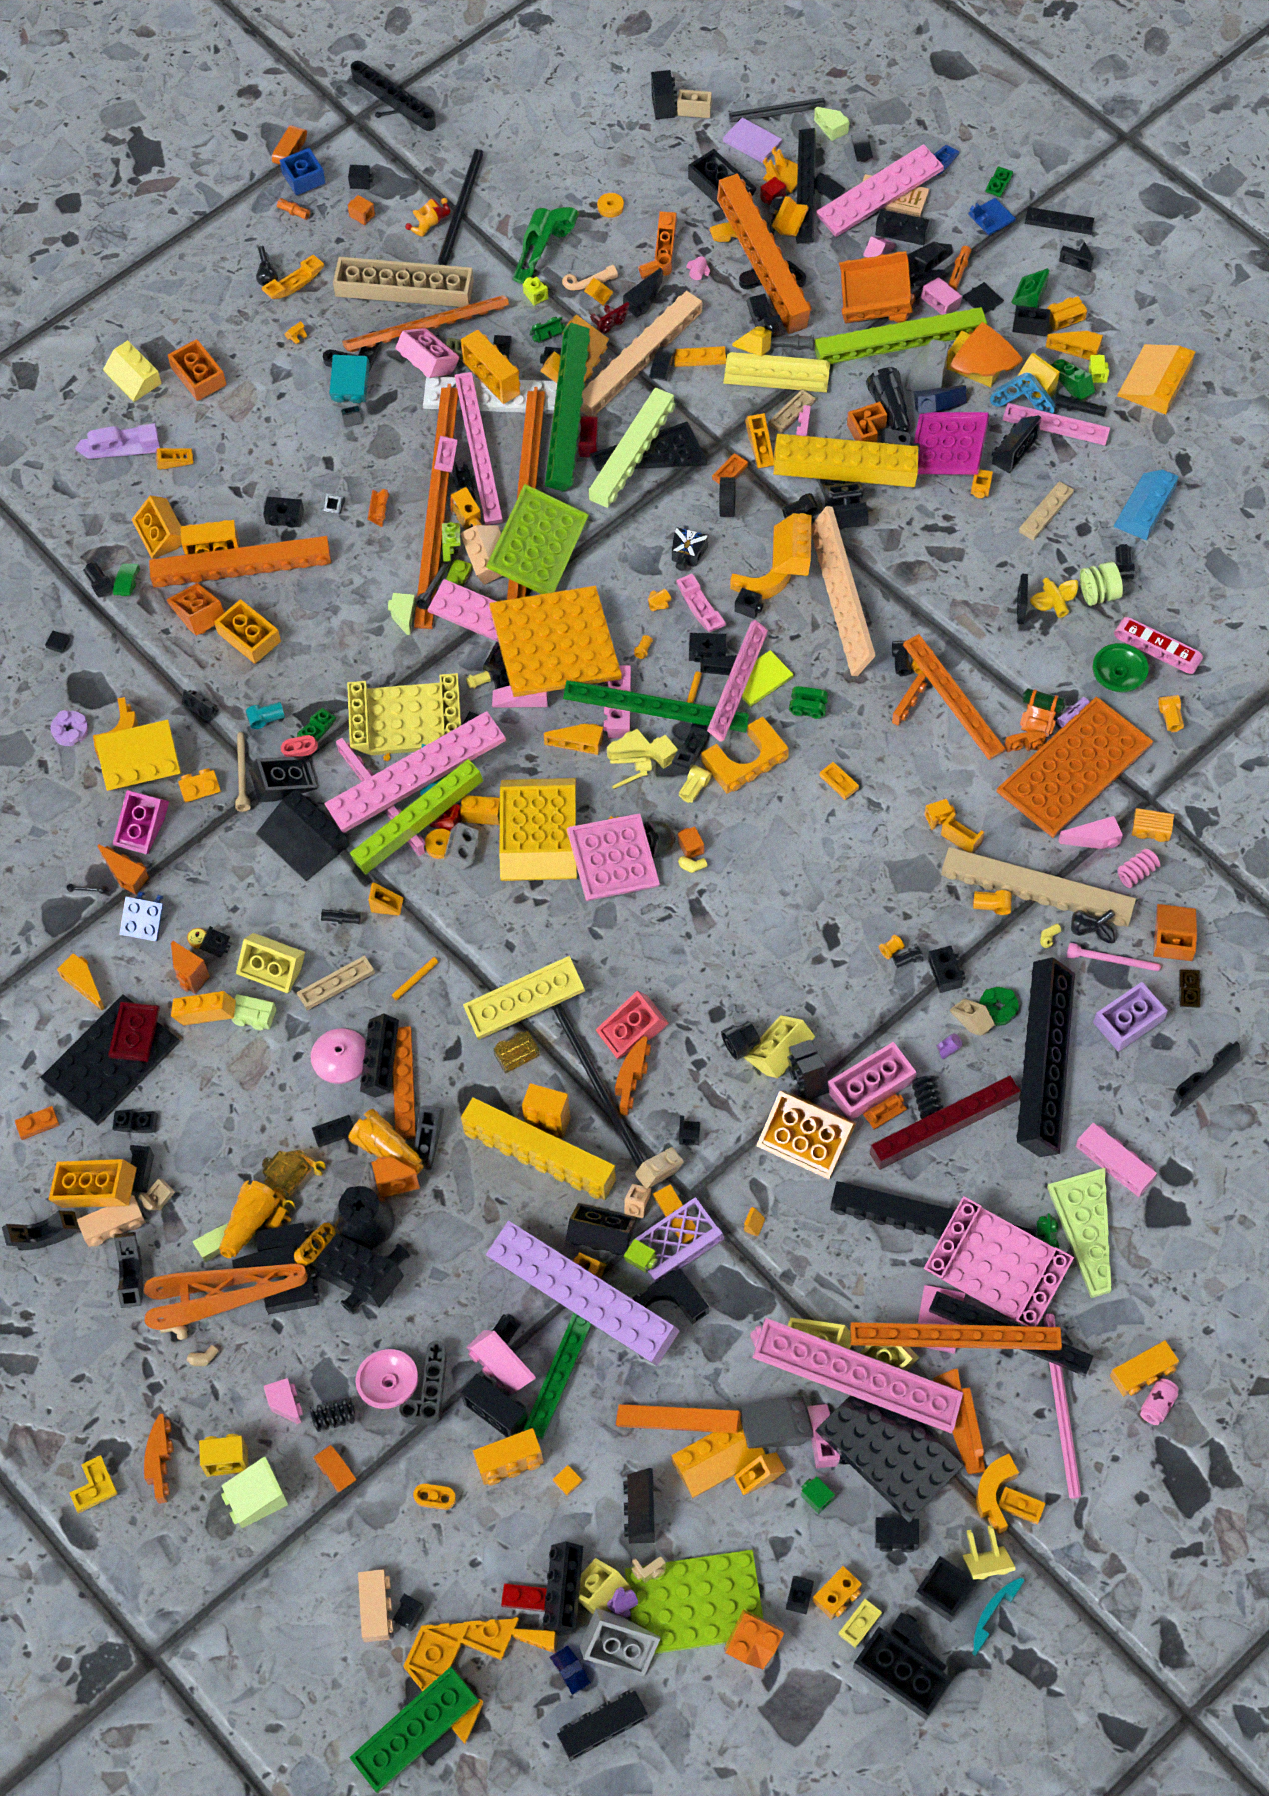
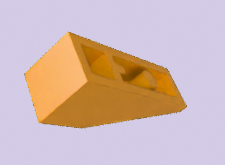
(1075, 343)
(760, 440)
(580, 738)
(78, 975)

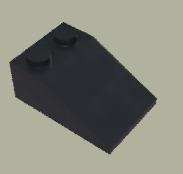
(280, 776)

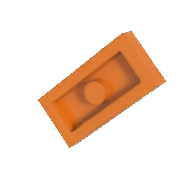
(731, 468)
(36, 1122)

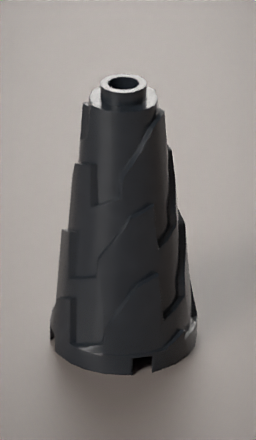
(888, 390)

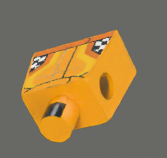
(465, 509)

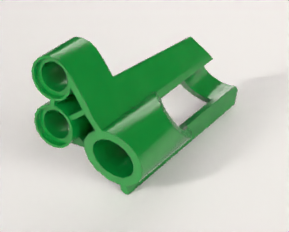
(541, 226)

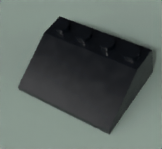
(302, 835)

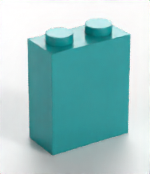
(349, 378)

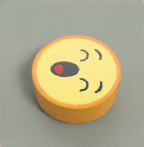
(195, 937)

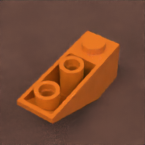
(666, 233)
(127, 873)

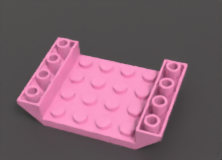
(998, 1263)

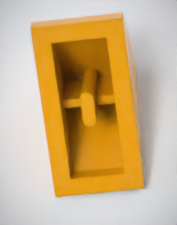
(384, 901)

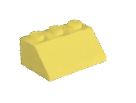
(132, 371)
(269, 962)
(772, 1052)

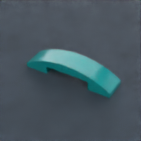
(1007, 1592)

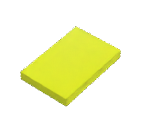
(765, 678)

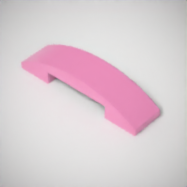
(699, 604)

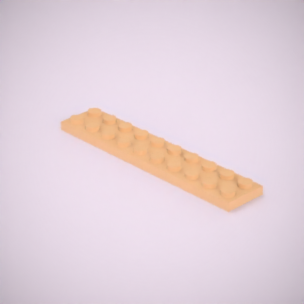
(842, 591)

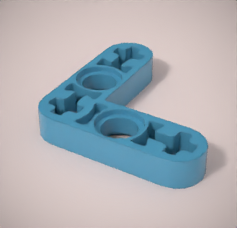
(1027, 389)

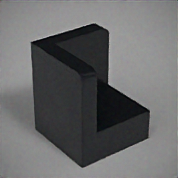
(689, 1132)
(408, 1612)

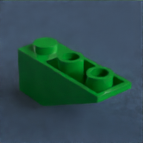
(1074, 379)

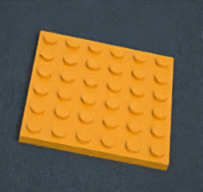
(554, 640)

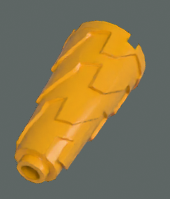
(379, 1138)
(252, 1208)

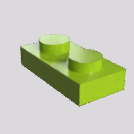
(459, 572)

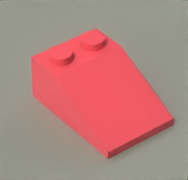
(630, 1023)

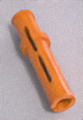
(964, 254)

